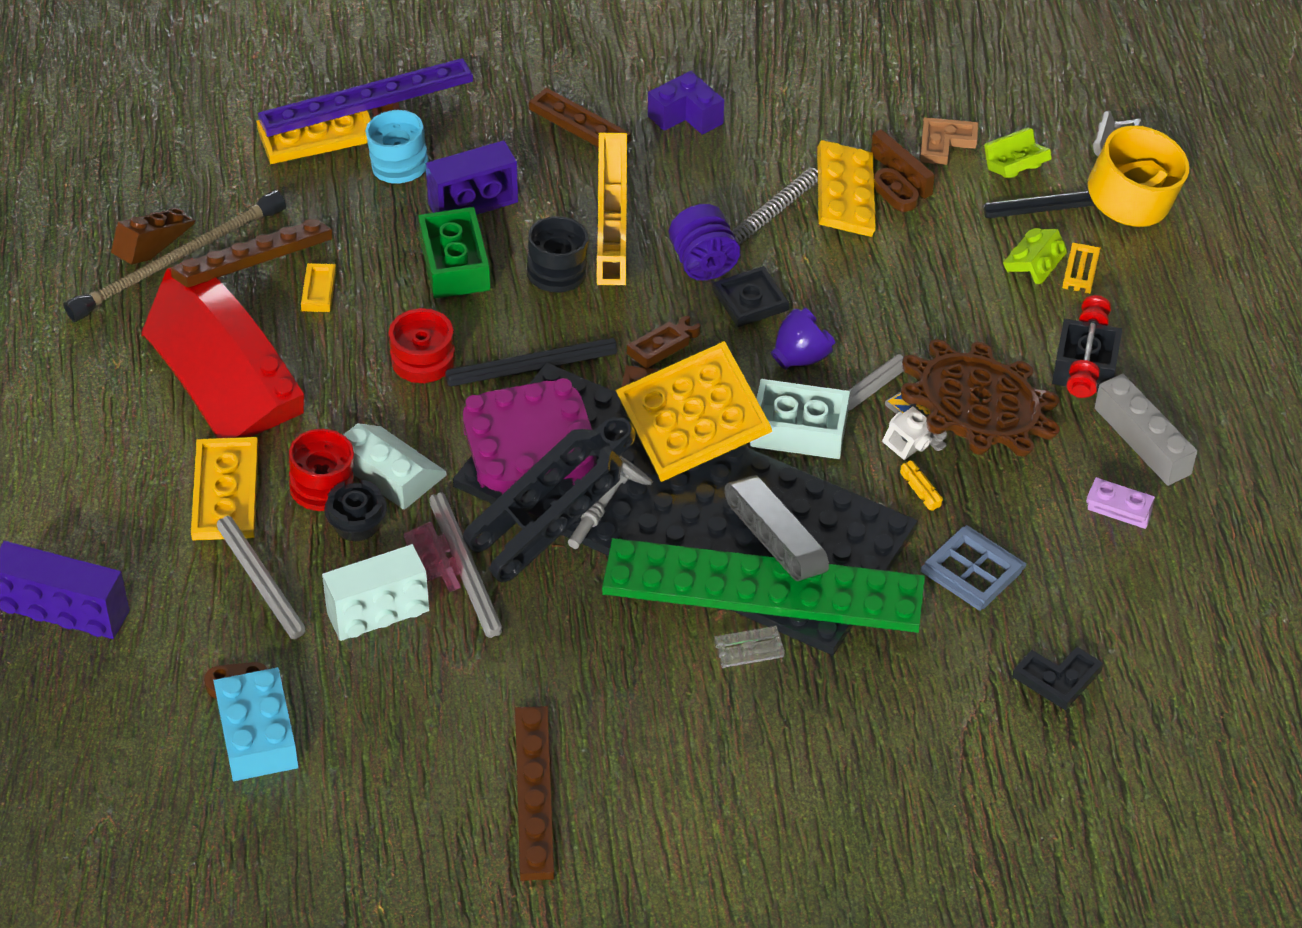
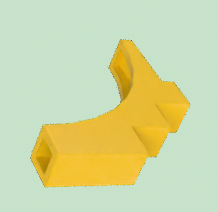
(612, 209)

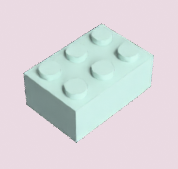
(803, 418)
(376, 592)

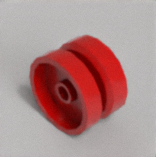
(421, 345)

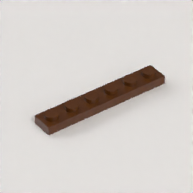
(251, 253)
(534, 794)

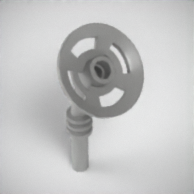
(595, 513)

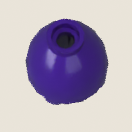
(801, 341)

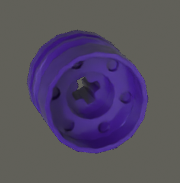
(704, 242)

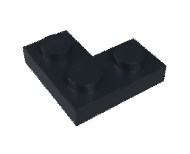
(1058, 683)

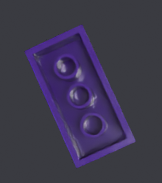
(62, 590)

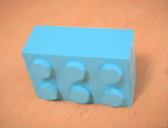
(255, 724)

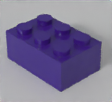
(473, 178)

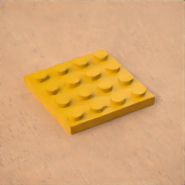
(693, 411)

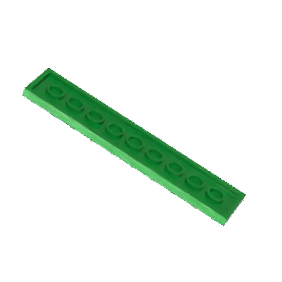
(762, 585)

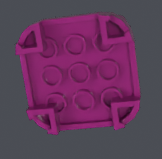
(519, 426)

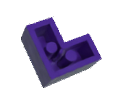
(687, 100)

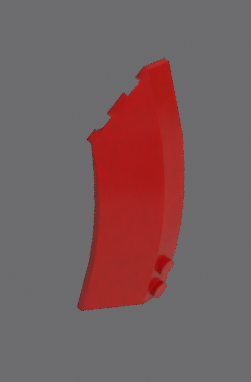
(221, 358)

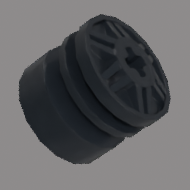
(557, 254)

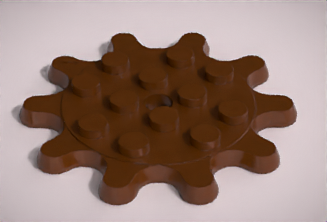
(951, 390)

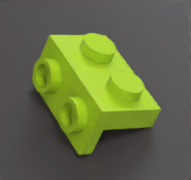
(1015, 153)
(1037, 253)

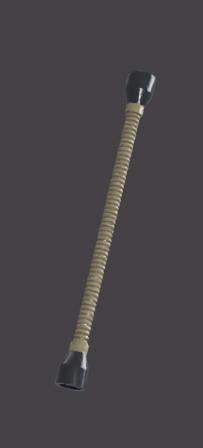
(83, 305)

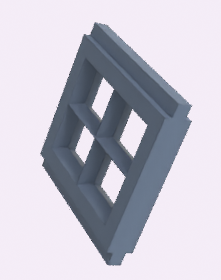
(958, 585)

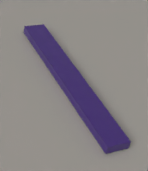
(365, 97)

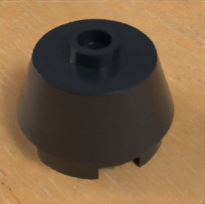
(355, 509)

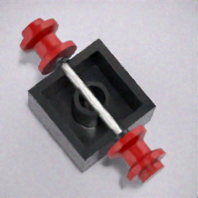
(1087, 349)

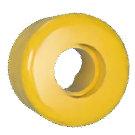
(1137, 176)

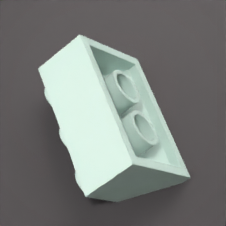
(392, 464)

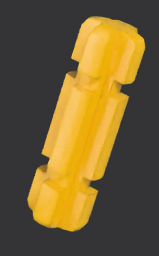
(921, 485)

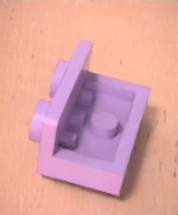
(1120, 503)

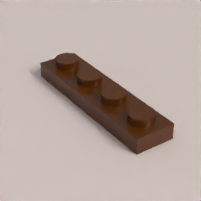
(572, 116)

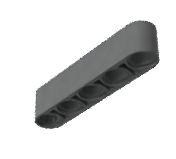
(776, 528)

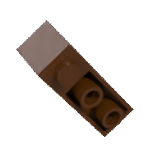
(147, 235)

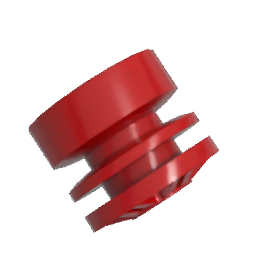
(317, 464)

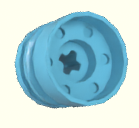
(397, 146)

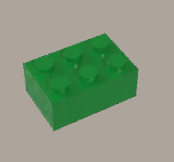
(454, 252)

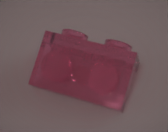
(432, 553)

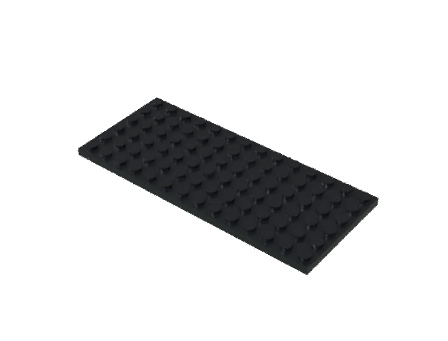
(695, 512)

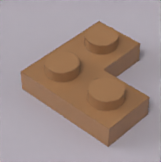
(942, 133)

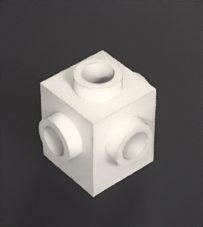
(907, 433)

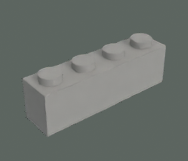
(1145, 429)

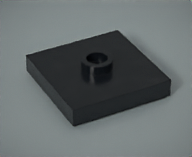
(750, 296)

